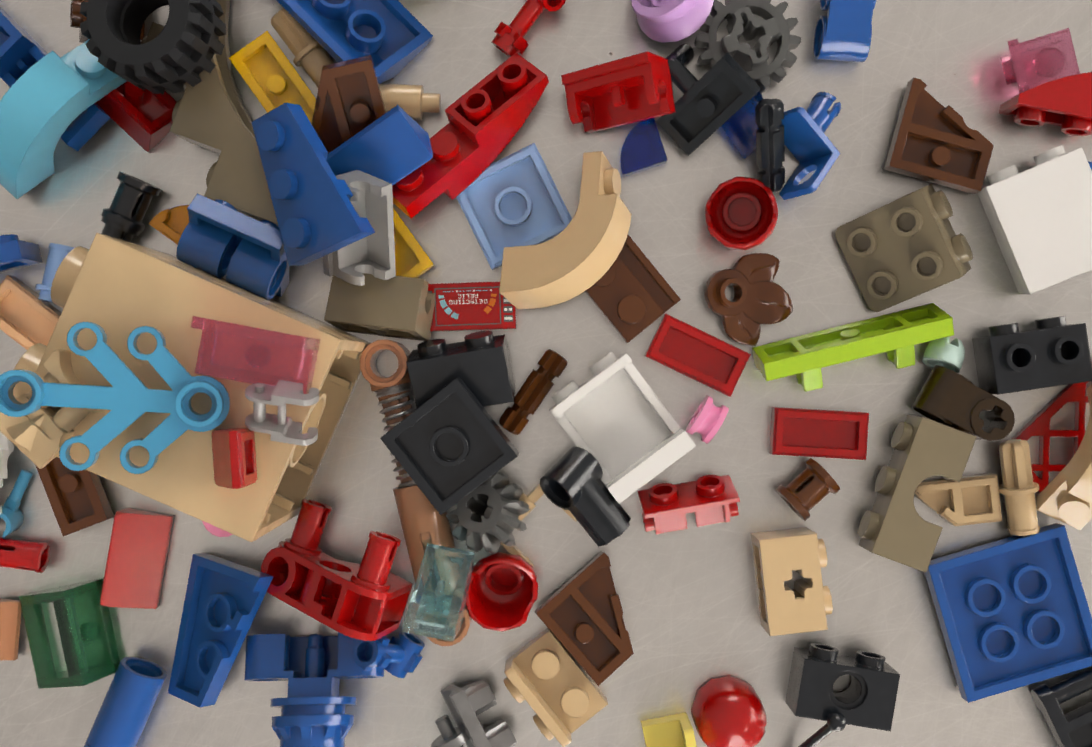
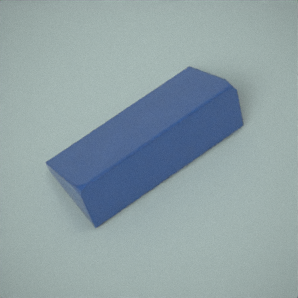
(385, 149)

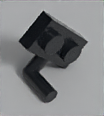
(705, 101)

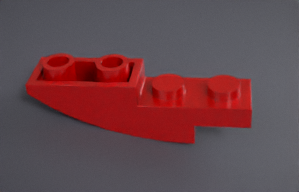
(1056, 102)
(477, 132)

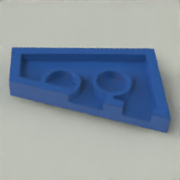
(305, 193)
(213, 625)

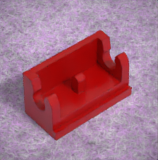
(619, 92)

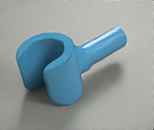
(10, 510)

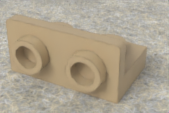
(553, 687)

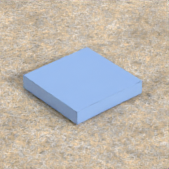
(514, 204)

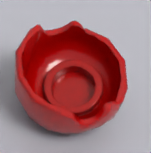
(741, 213)
(501, 591)
(728, 713)

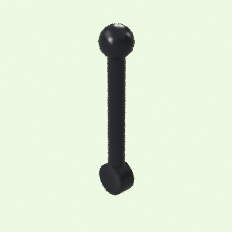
(835, 722)

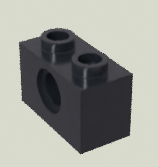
(865, 703)

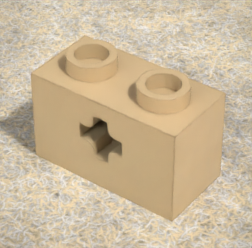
(775, 558)

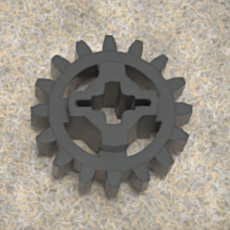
(764, 32)

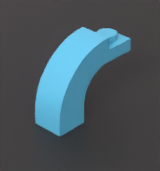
(42, 108)

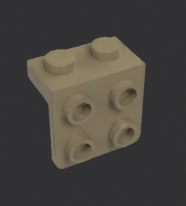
(904, 248)

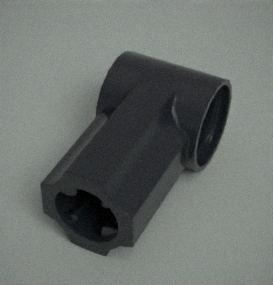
(577, 487)

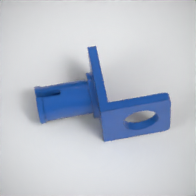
(808, 143)

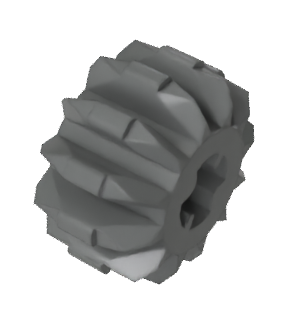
(498, 528)

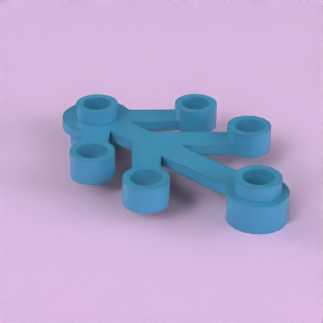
(126, 399)

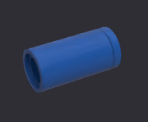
(127, 704)

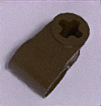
(958, 402)

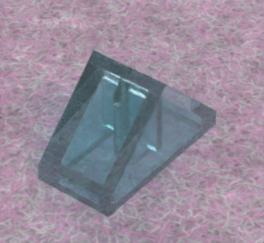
(440, 593)

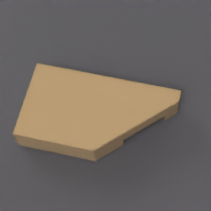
(963, 502)

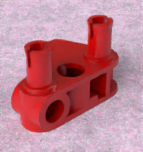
(346, 596)

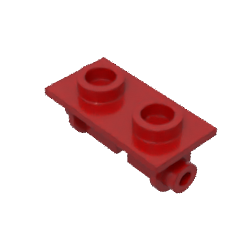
(709, 497)

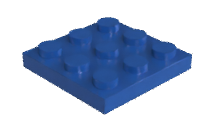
(1012, 612)

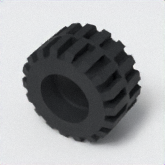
(167, 60)

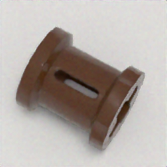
(808, 489)

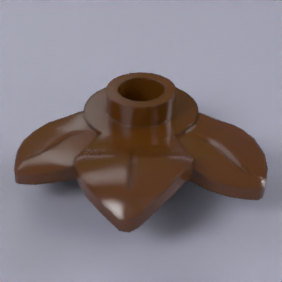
(755, 297)

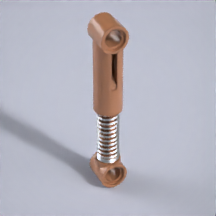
(417, 515)

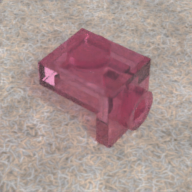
(1040, 60)

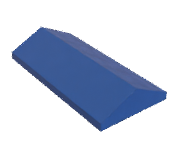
(363, 29)

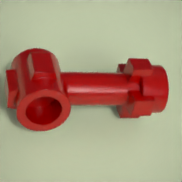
(511, 38)

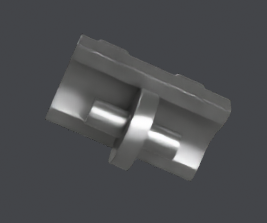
(465, 706)

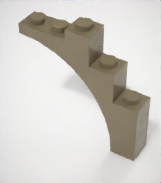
(217, 120)

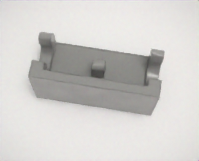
(376, 252)

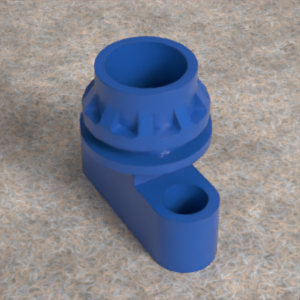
(313, 667)

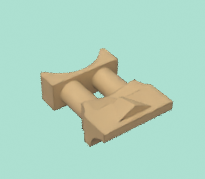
(45, 431)

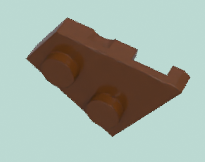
(346, 101)
(937, 144)
(589, 619)

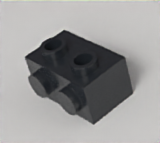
(1032, 358)
(479, 361)

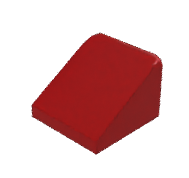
(234, 457)

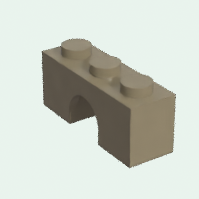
(920, 451)

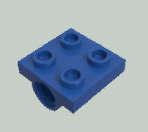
(236, 246)

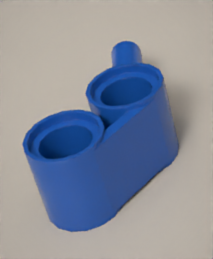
(844, 31)

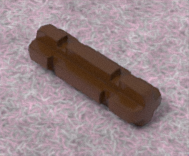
(533, 392)

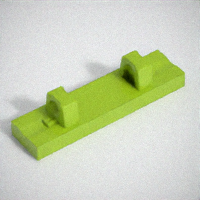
(888, 333)

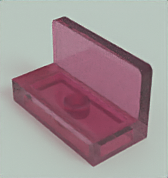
(254, 353)

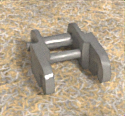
(280, 426)

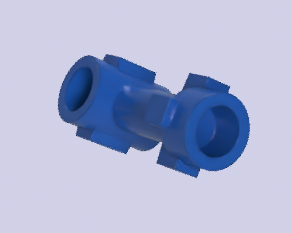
(395, 655)

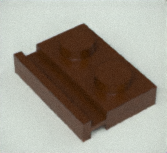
(632, 292)

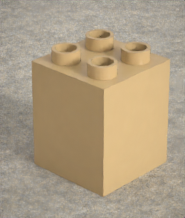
(137, 287)

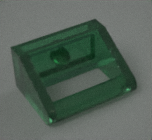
(83, 630)

